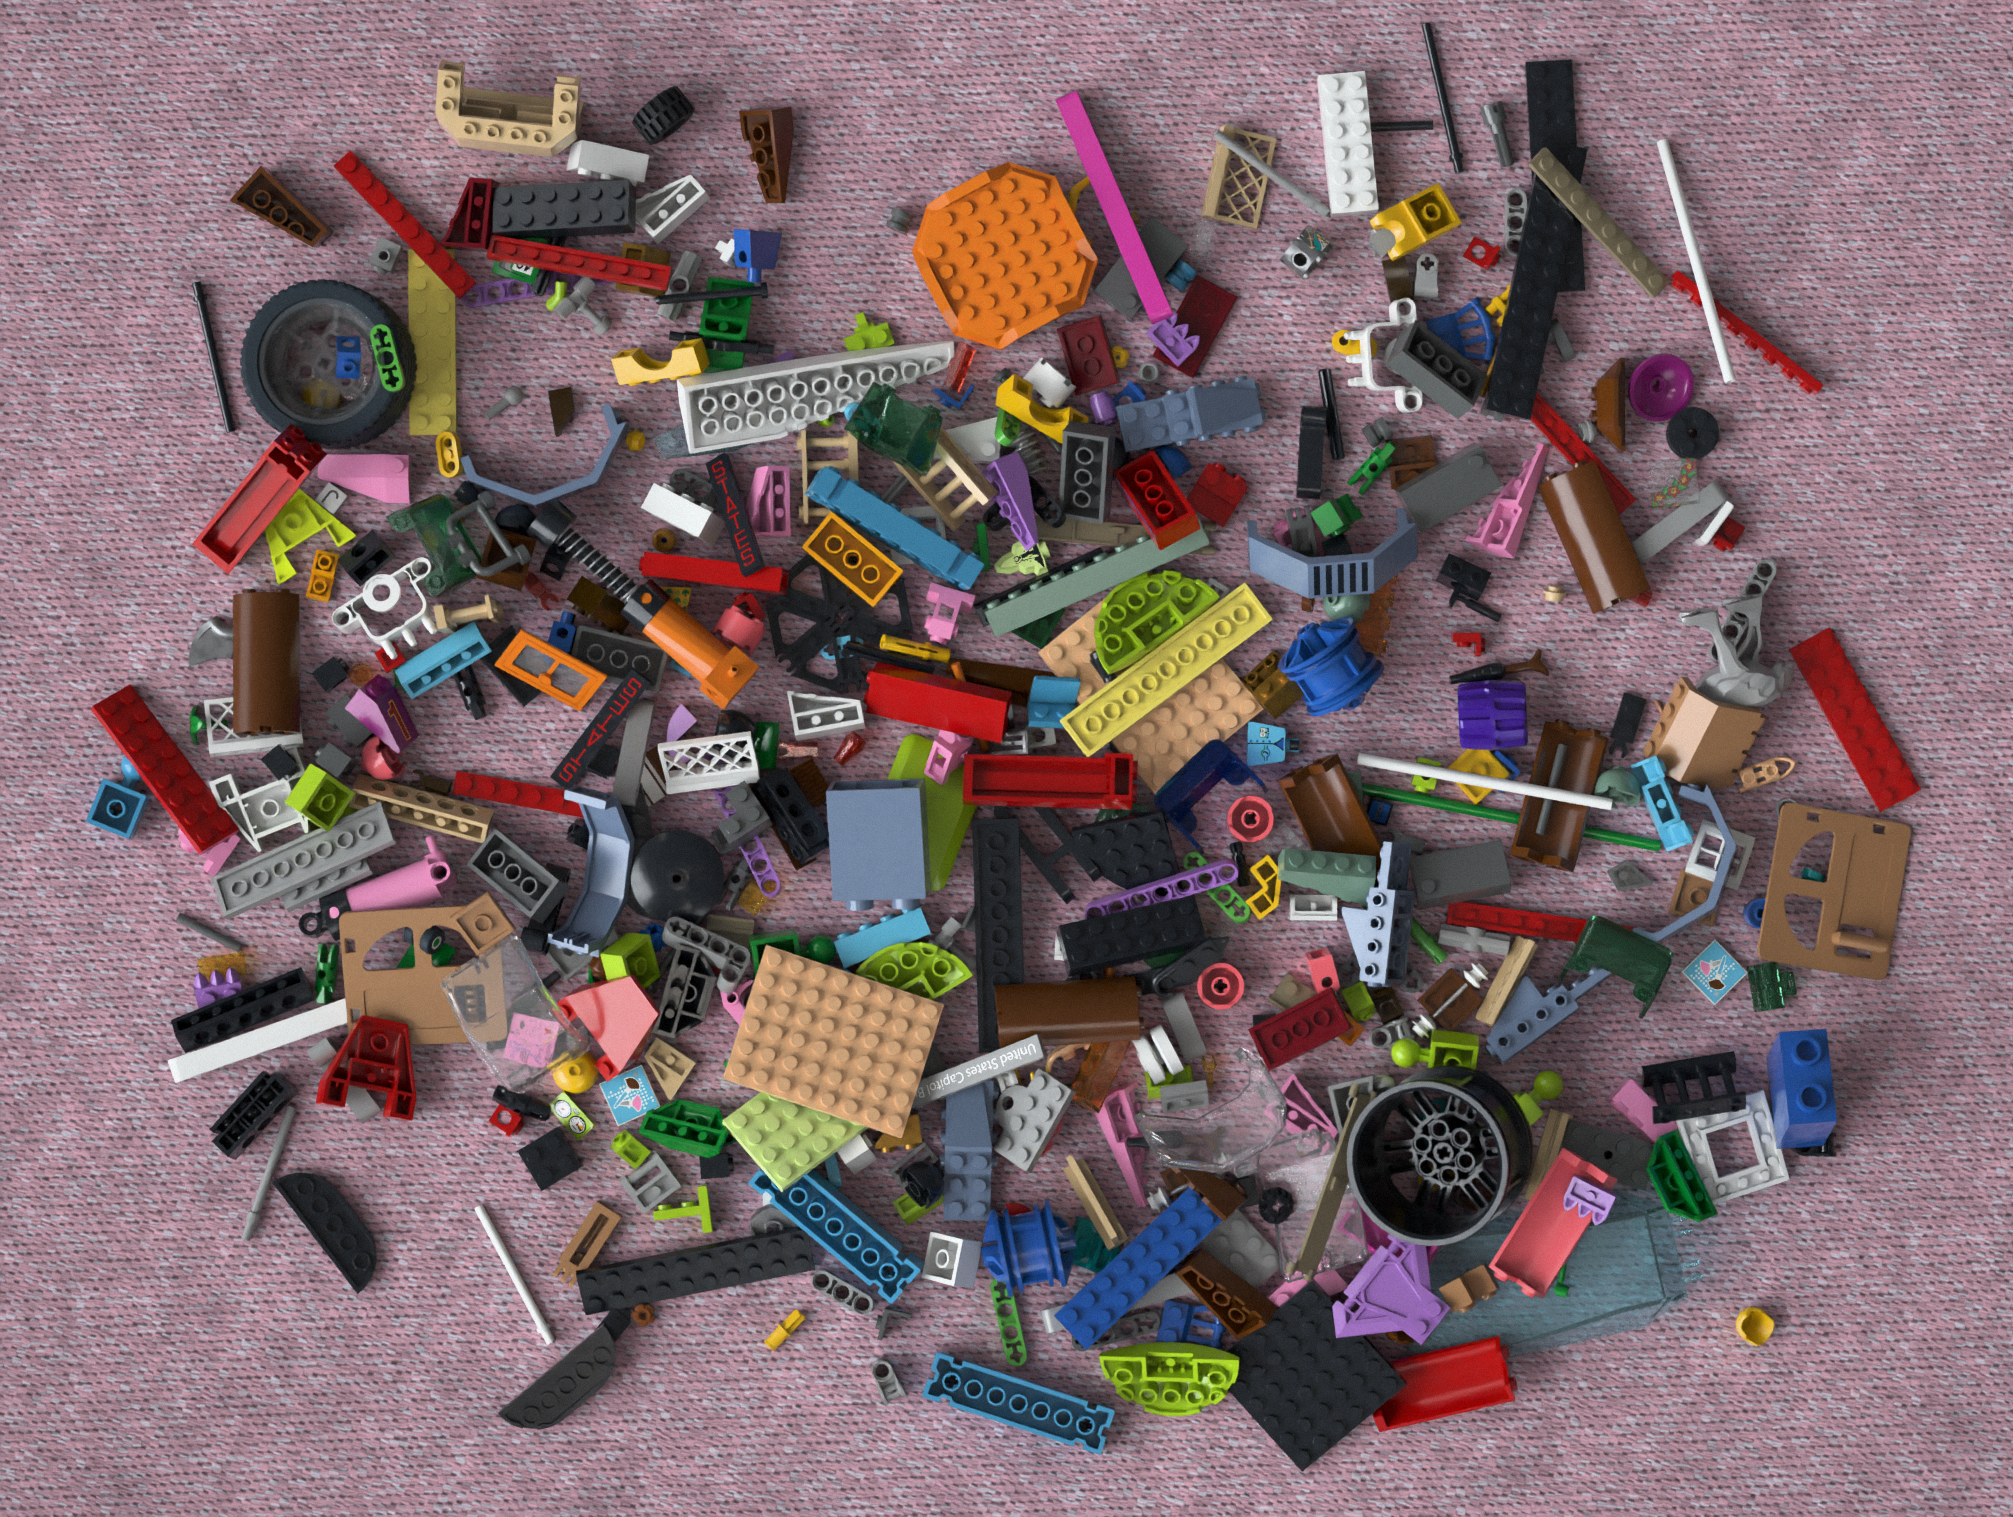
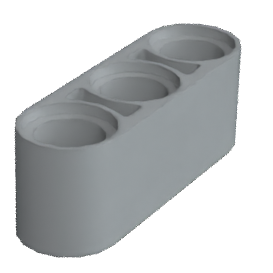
(1513, 212)
(1183, 1026)
(854, 1292)

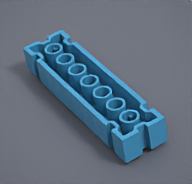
(894, 529)
(844, 1231)
(1018, 1402)

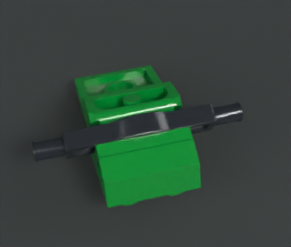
(725, 328)

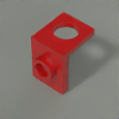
(1491, 254)
(513, 1126)

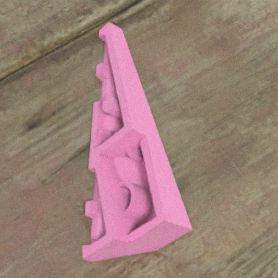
(1505, 524)
(1118, 1124)

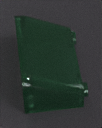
(896, 428)
(429, 522)

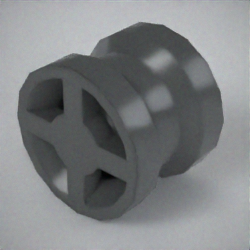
(899, 221)

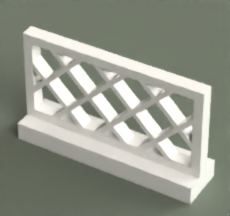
(244, 745)
(711, 774)

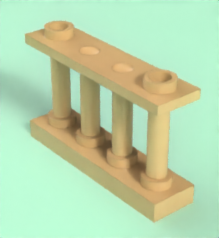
(848, 465)
(965, 473)
(449, 620)

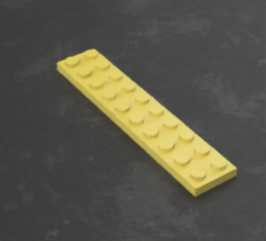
(1166, 670)

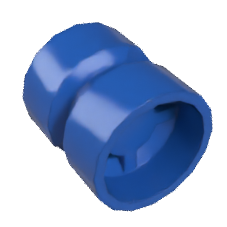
(1754, 912)

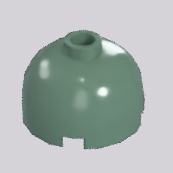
(1348, 605)
(1619, 785)

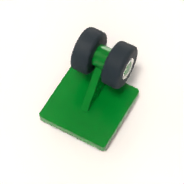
(431, 943)

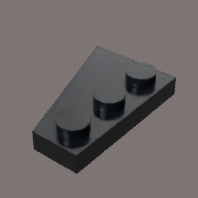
(520, 690)

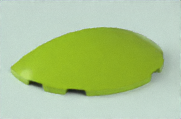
(1146, 614)
(915, 969)
(1170, 1375)

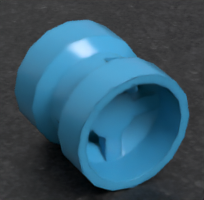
(1180, 275)

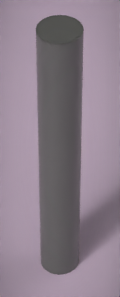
(208, 932)

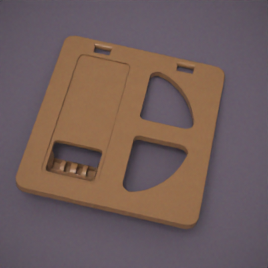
(1859, 891)
(399, 993)

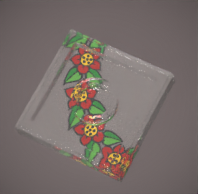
(1674, 483)

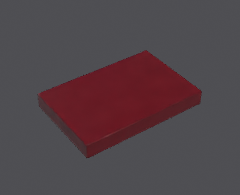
(1088, 355)

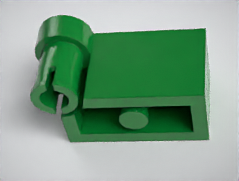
(1336, 516)

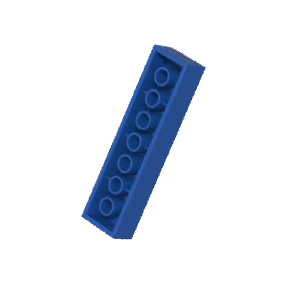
(1138, 1268)

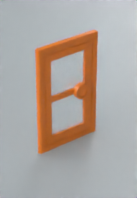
(550, 670)

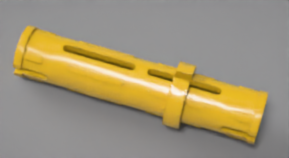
(923, 650)

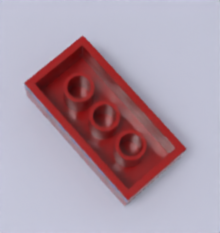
(1156, 500)

